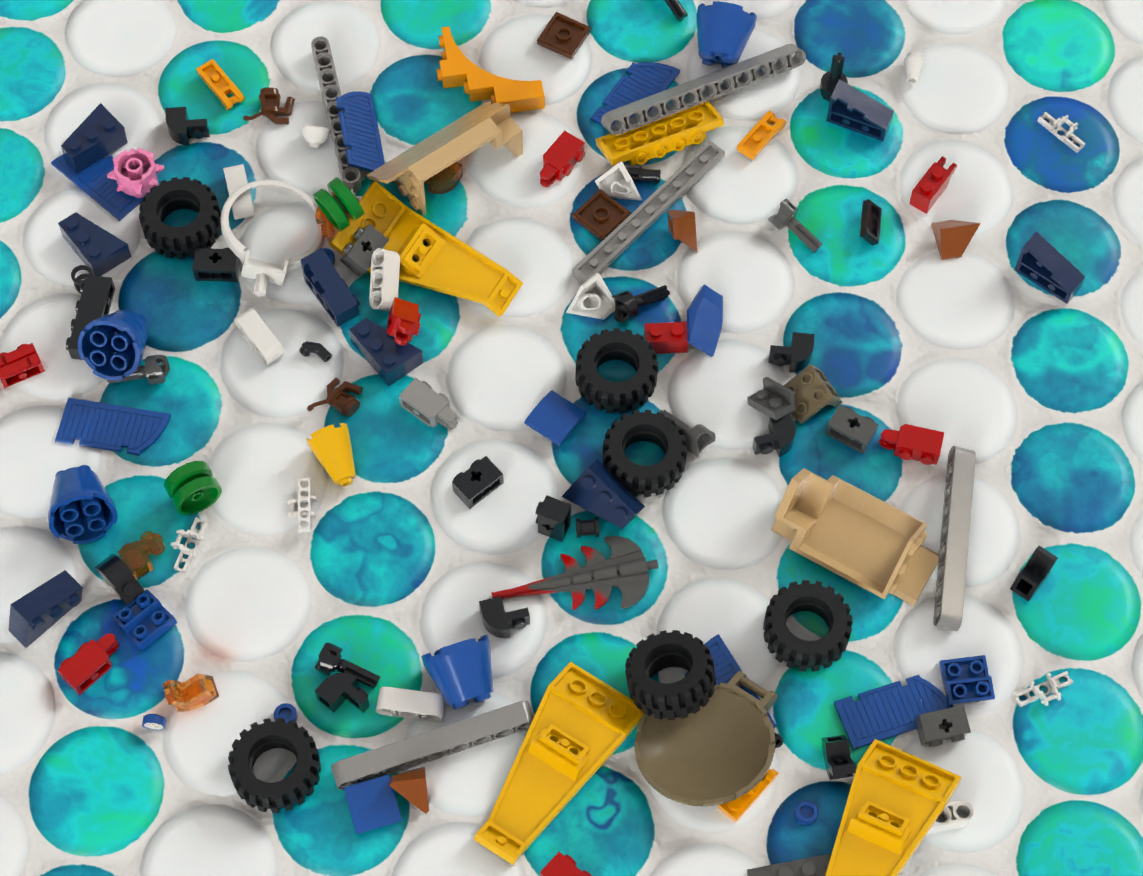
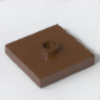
(563, 35)
(600, 215)

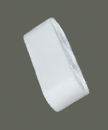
(235, 178)
(384, 279)
(259, 336)
(410, 704)
(951, 819)

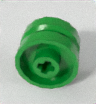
(338, 204)
(192, 487)

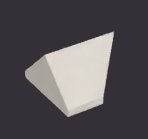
(618, 183)
(593, 299)

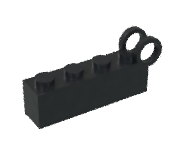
(94, 303)

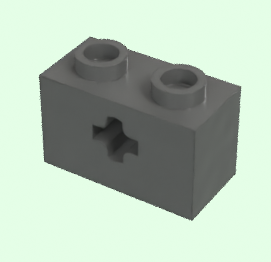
(367, 239)
(841, 429)
(954, 718)

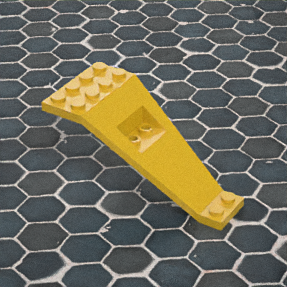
(443, 265)

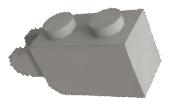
(428, 405)

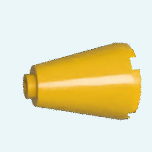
(334, 452)

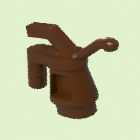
(270, 105)
(339, 399)

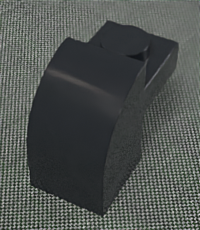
(182, 128)
(797, 355)
(780, 437)
(1034, 573)
(120, 578)
(498, 622)
(338, 688)
(837, 757)

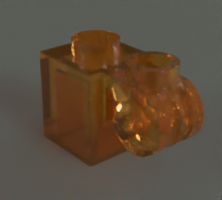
(136, 553)

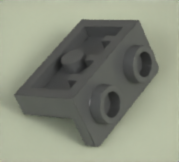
(773, 400)

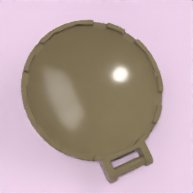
(712, 752)

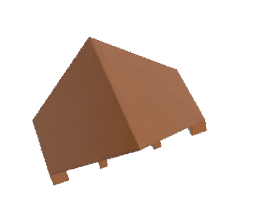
(683, 227)
(953, 237)
(413, 787)

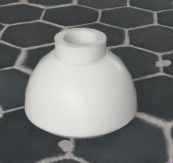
(315, 135)

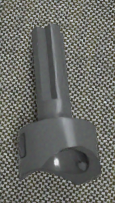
(787, 218)
(154, 372)
(696, 437)

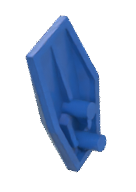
(705, 320)

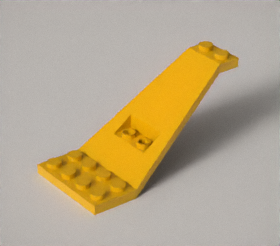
(564, 747)
(888, 811)

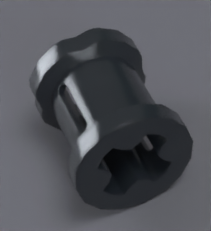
(587, 527)

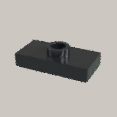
(870, 222)

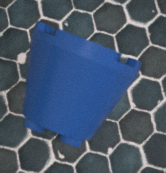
(723, 32)
(114, 344)
(80, 506)
(462, 671)

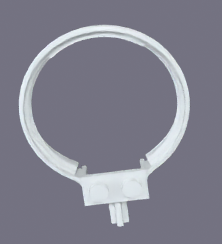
(259, 270)

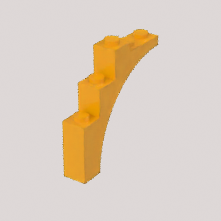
(459, 71)

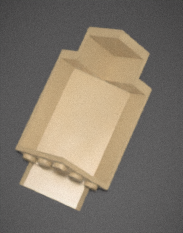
(447, 146)
(856, 536)

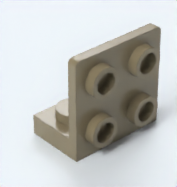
(811, 393)

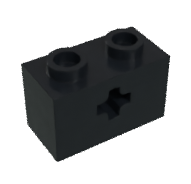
(215, 265)
(477, 482)
(553, 518)

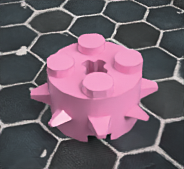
(135, 172)

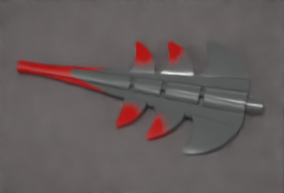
(624, 570)

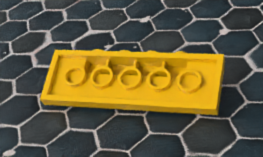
(661, 136)

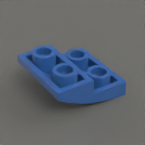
(555, 418)
(144, 620)
(966, 680)
(372, 804)

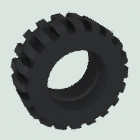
(174, 196)
(616, 346)
(649, 428)
(813, 599)
(675, 698)
(261, 739)

